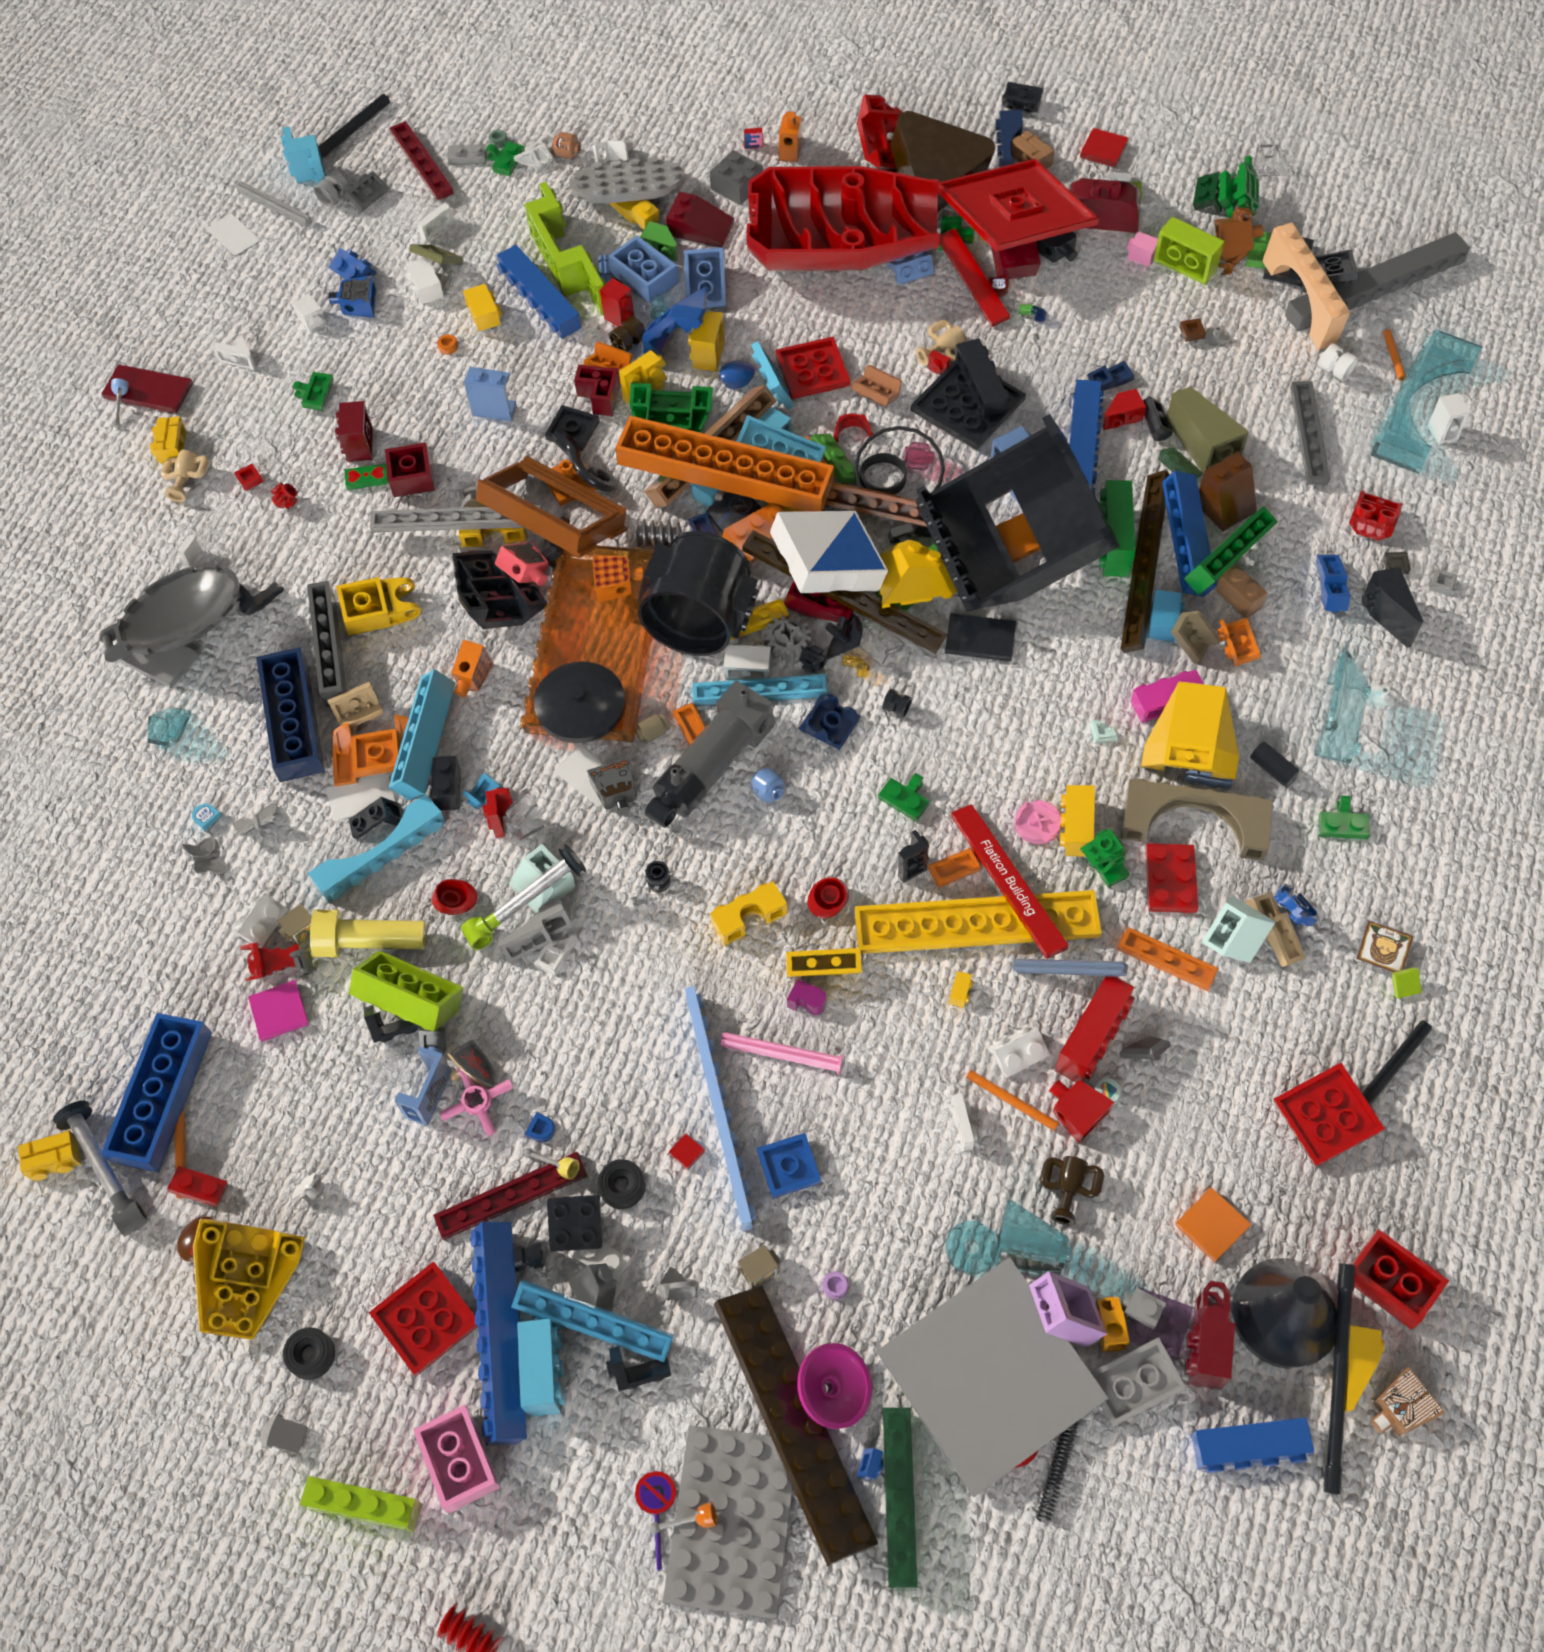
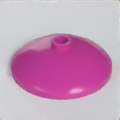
(847, 1385)

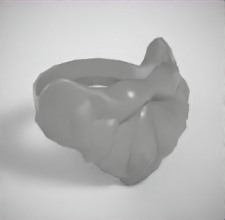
(675, 1287)

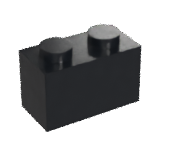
(446, 783)

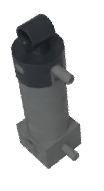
(741, 720)

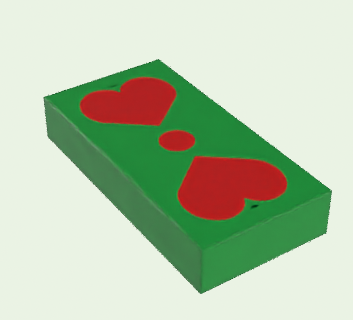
(366, 476)

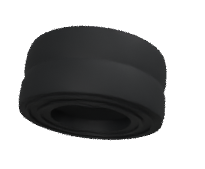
(621, 1169)
(295, 1346)

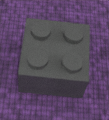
(732, 176)

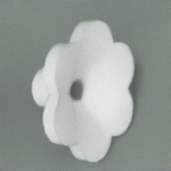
(1382, 696)
(306, 1187)

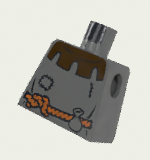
(614, 785)

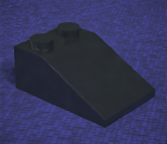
(1393, 605)

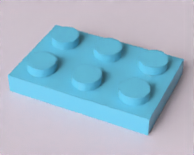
(774, 380)

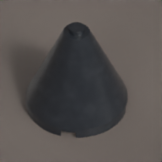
(1285, 1313)

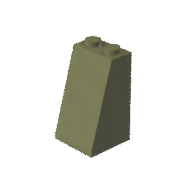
(1204, 428)

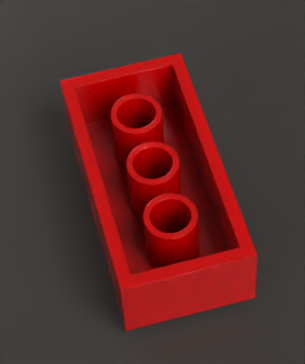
(1095, 1029)

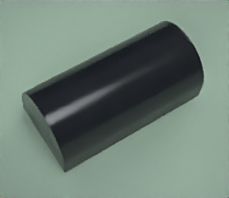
(1157, 419)
(1275, 764)

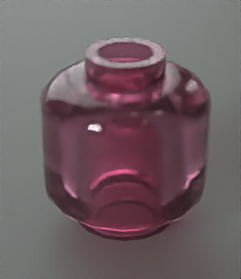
(918, 455)

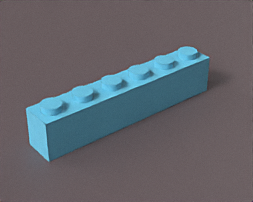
(422, 735)

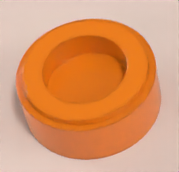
(447, 344)

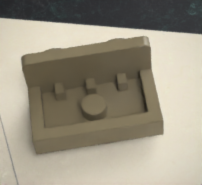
(1194, 634)

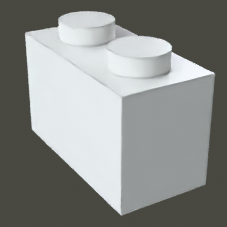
(423, 280)
(1448, 418)
(747, 662)

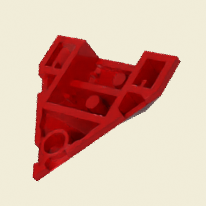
(874, 123)

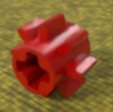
(284, 495)

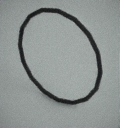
(905, 429)

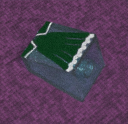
(1031, 1242)

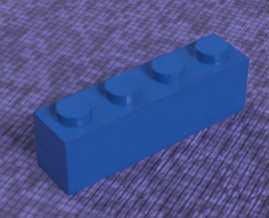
(1252, 1444)

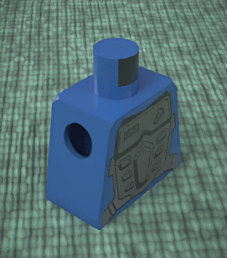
(356, 296)

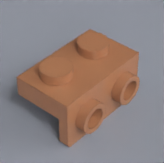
(878, 386)

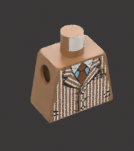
(1404, 1405)

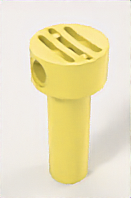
(332, 933)

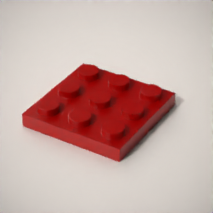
(812, 367)
(1328, 1114)
(424, 1318)

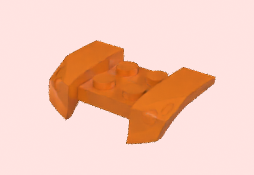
(365, 753)

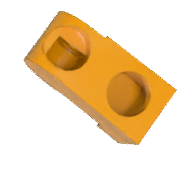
(1114, 1323)

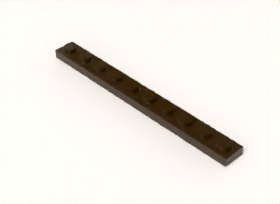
(1144, 564)
(859, 601)

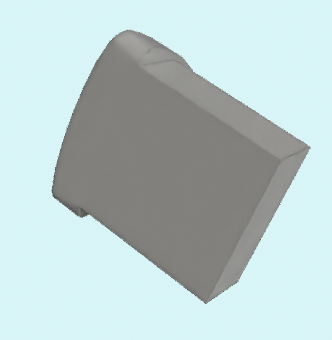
(468, 497)
(283, 1434)

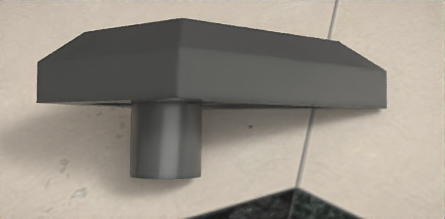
(1146, 1048)

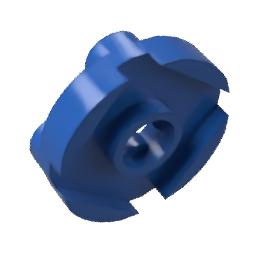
(1298, 905)

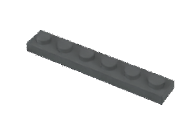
(1310, 433)

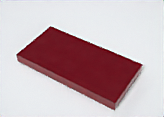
(150, 388)

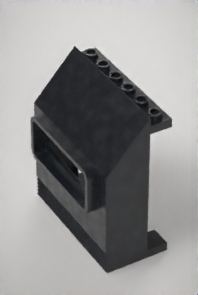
(1054, 502)

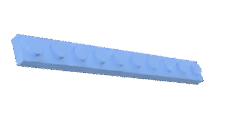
(722, 1115)

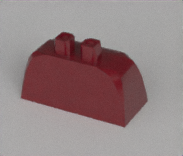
(1113, 202)

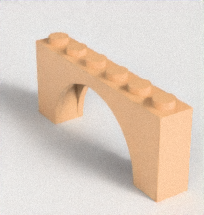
(1328, 309)

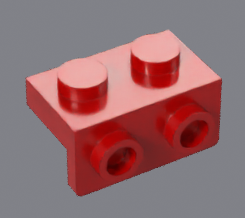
(497, 804)

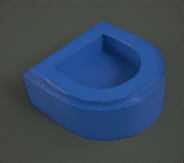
(541, 1128)

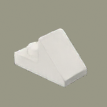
(235, 355)

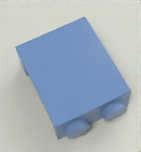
(488, 394)

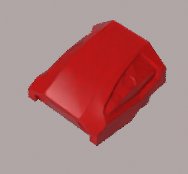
(1375, 516)

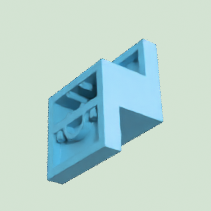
(304, 157)

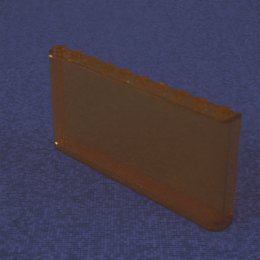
(593, 632)

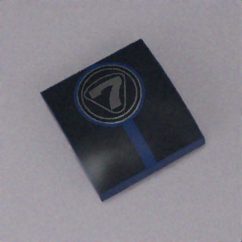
(731, 509)

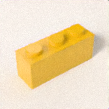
(1078, 818)
(823, 962)

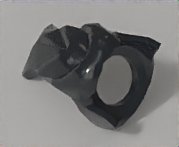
(252, 604)

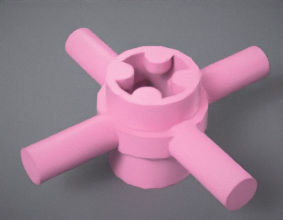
(480, 1110)

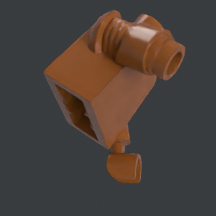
(1237, 237)

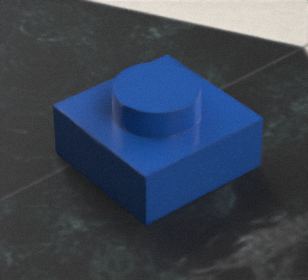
(871, 1464)

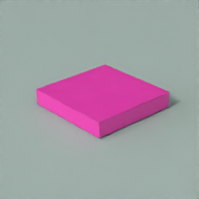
(278, 1010)

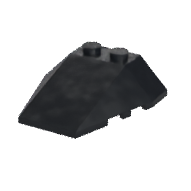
(491, 594)

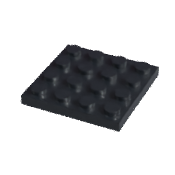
(953, 408)

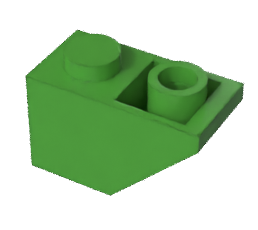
(661, 239)

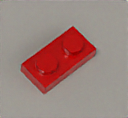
(197, 1186)

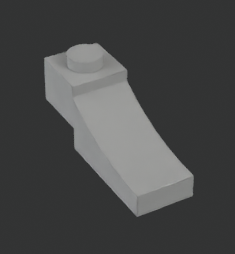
(536, 932)

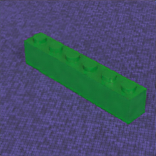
(1230, 550)

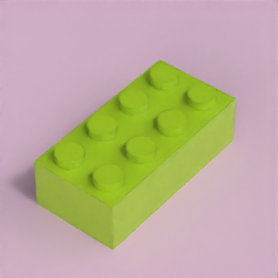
(405, 990)

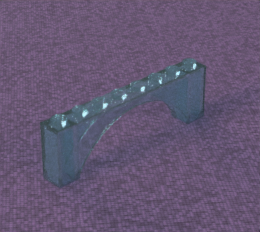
(1399, 439)

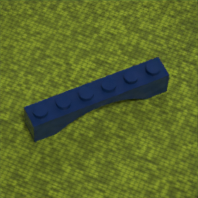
(1008, 127)

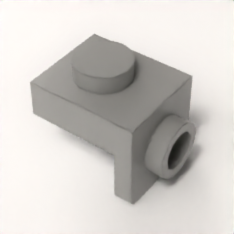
(1143, 1307)

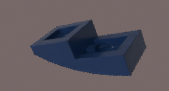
(1112, 377)

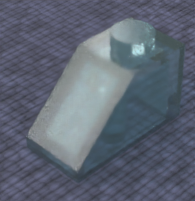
(167, 726)

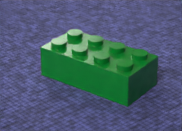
(1117, 506)

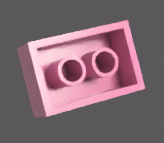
(456, 1459)

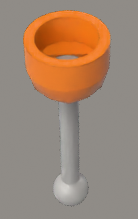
(705, 1517)

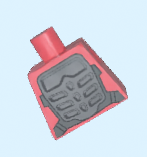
(523, 563)

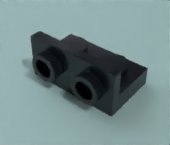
(913, 858)

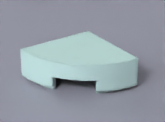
(1102, 732)

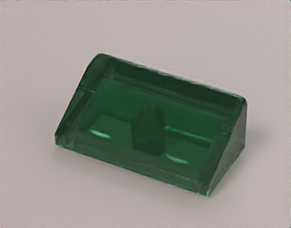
(1176, 461)

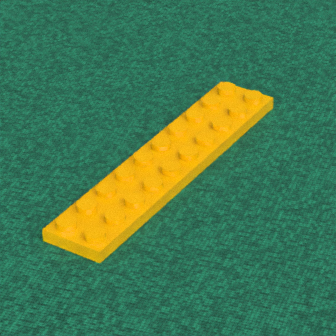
(969, 922)

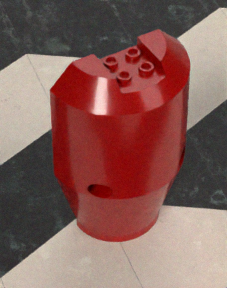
(839, 217)

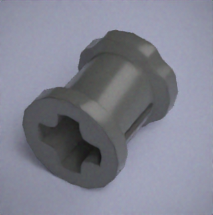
(303, 962)

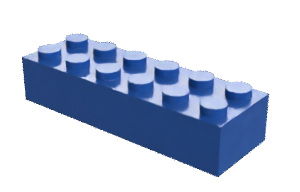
(157, 1093)

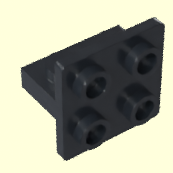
(575, 1223)

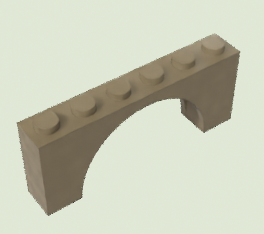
(1244, 814)

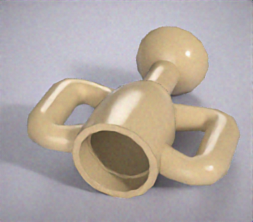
(944, 343)
(185, 468)

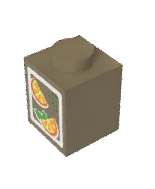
(295, 925)
(759, 1266)

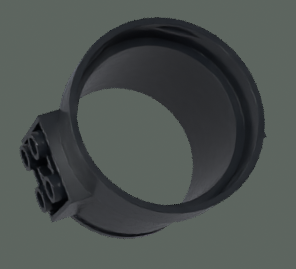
(697, 593)

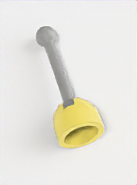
(566, 1167)

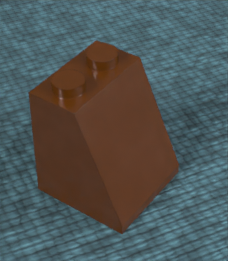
(1228, 492)

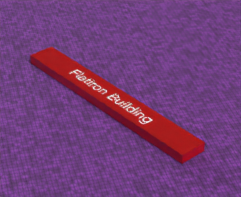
(1009, 881)

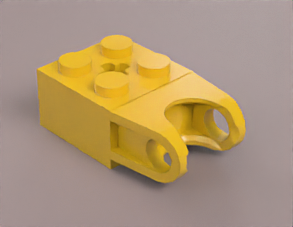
(376, 604)

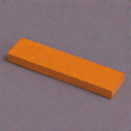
(1168, 959)

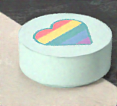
(1109, 1088)

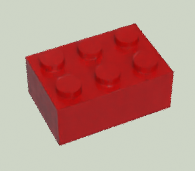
(1397, 1279)

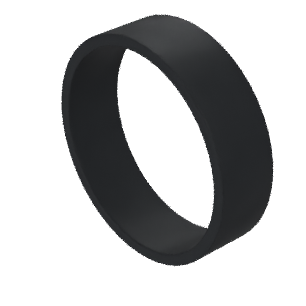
(884, 458)

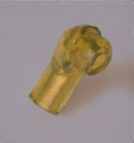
(856, 662)

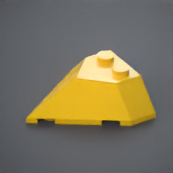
(914, 575)

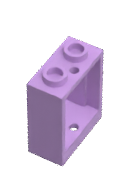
(1057, 1321)

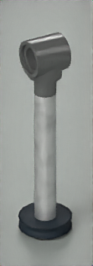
(126, 1212)

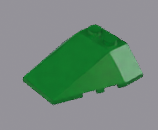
(672, 408)

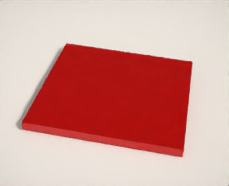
(1016, 204)

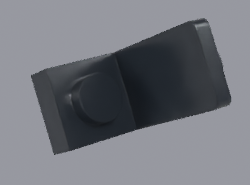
(377, 812)
(383, 1032)

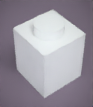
(309, 312)

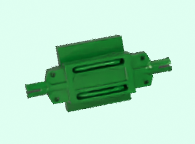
(1239, 188)

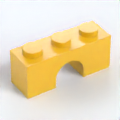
(476, 537)
(764, 901)

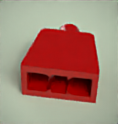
(1080, 1108)

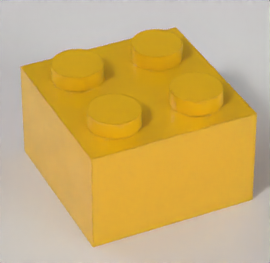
(707, 342)

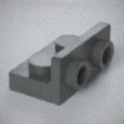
(366, 191)

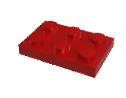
(1171, 878)

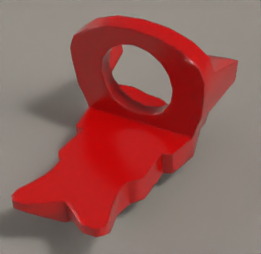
(264, 962)

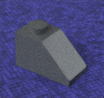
(594, 1286)

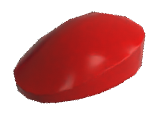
(454, 897)
(828, 897)

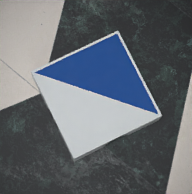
(828, 551)

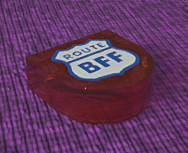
(1000, 285)

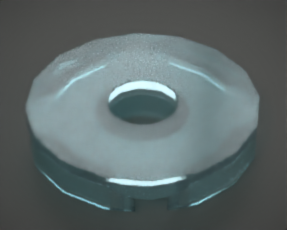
(964, 1261)

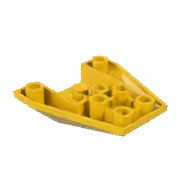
(1194, 733)
(240, 1275)

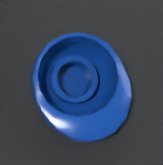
(736, 374)

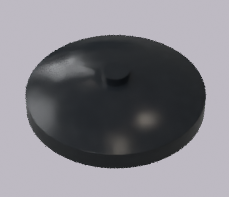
(579, 702)

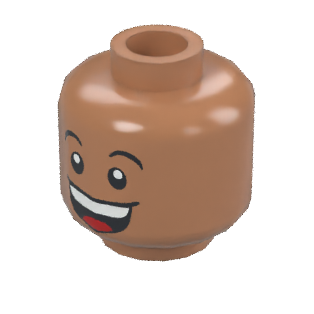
(566, 145)

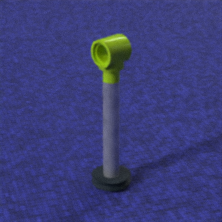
(479, 930)

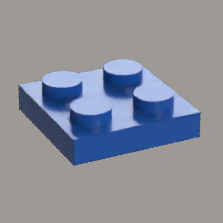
(788, 1165)

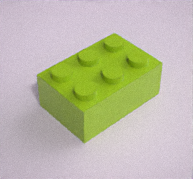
(1188, 250)

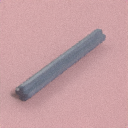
(1070, 967)

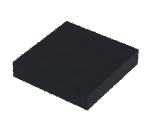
(576, 423)

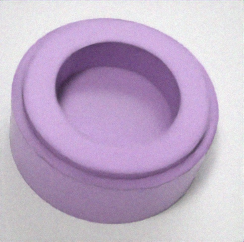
(835, 1285)

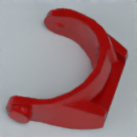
(852, 420)

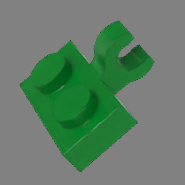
(504, 159)
(952, 222)
(315, 392)
(905, 798)
(1342, 823)

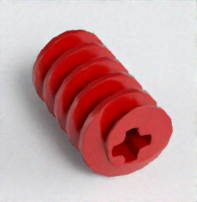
(465, 1633)

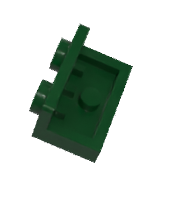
(1207, 192)

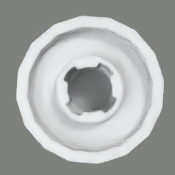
(1337, 361)

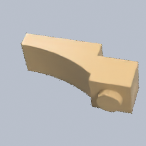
(1282, 935)

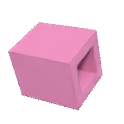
(1142, 249)

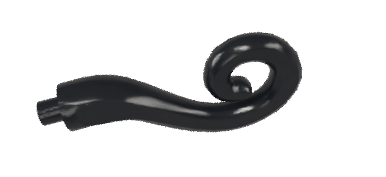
(590, 476)

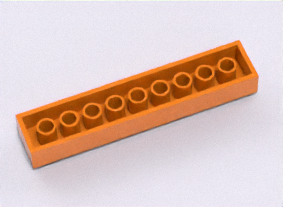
(724, 464)

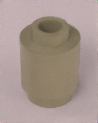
(652, 728)

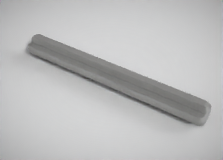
(273, 203)

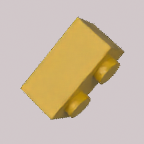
(960, 989)

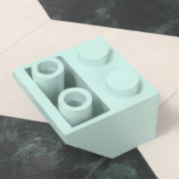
(534, 866)
(1238, 931)

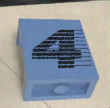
(423, 1107)

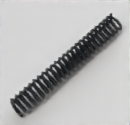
(1041, 1507)

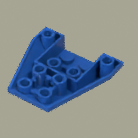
(684, 314)

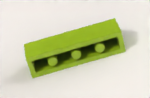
(361, 1504)

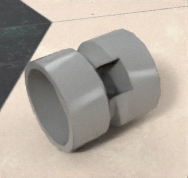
(331, 188)

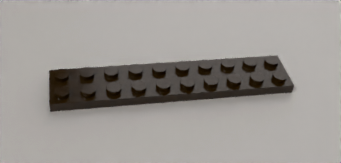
(801, 1443)

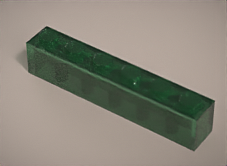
(899, 1499)

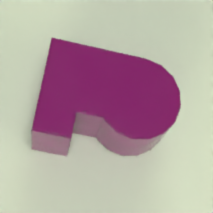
(808, 997)

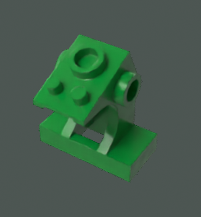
(1107, 848)

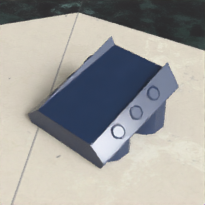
(830, 721)

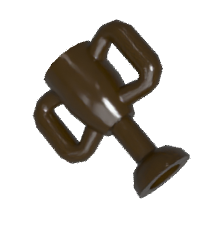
(1071, 1181)

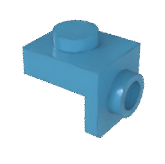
(477, 796)

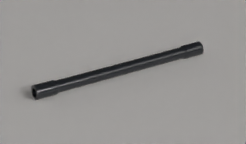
(1333, 1467)

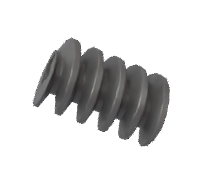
(656, 534)

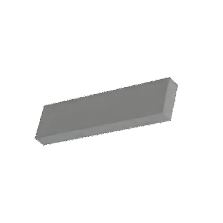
(1119, 175)

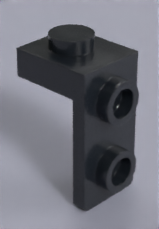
(636, 1375)

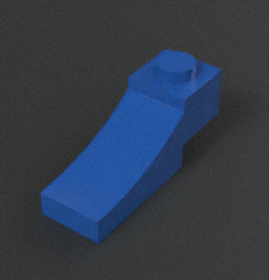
(1333, 583)

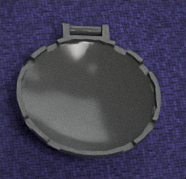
(173, 612)

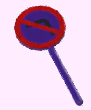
(656, 1495)

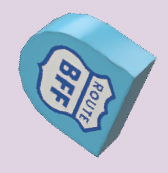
(205, 816)

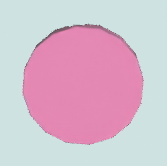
(1038, 822)

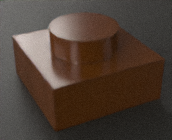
(1192, 330)

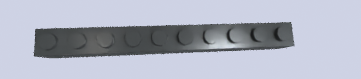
(1388, 277)

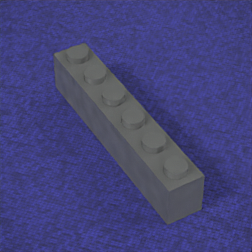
(326, 641)

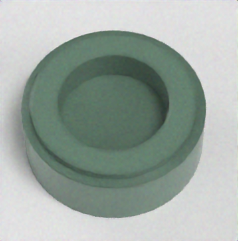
(498, 138)

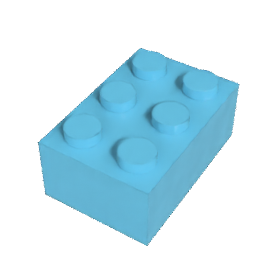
(540, 1368)

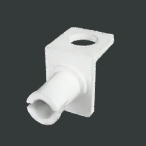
(613, 150)

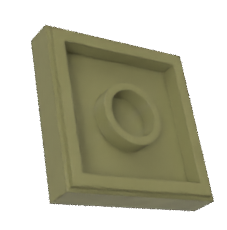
(436, 254)

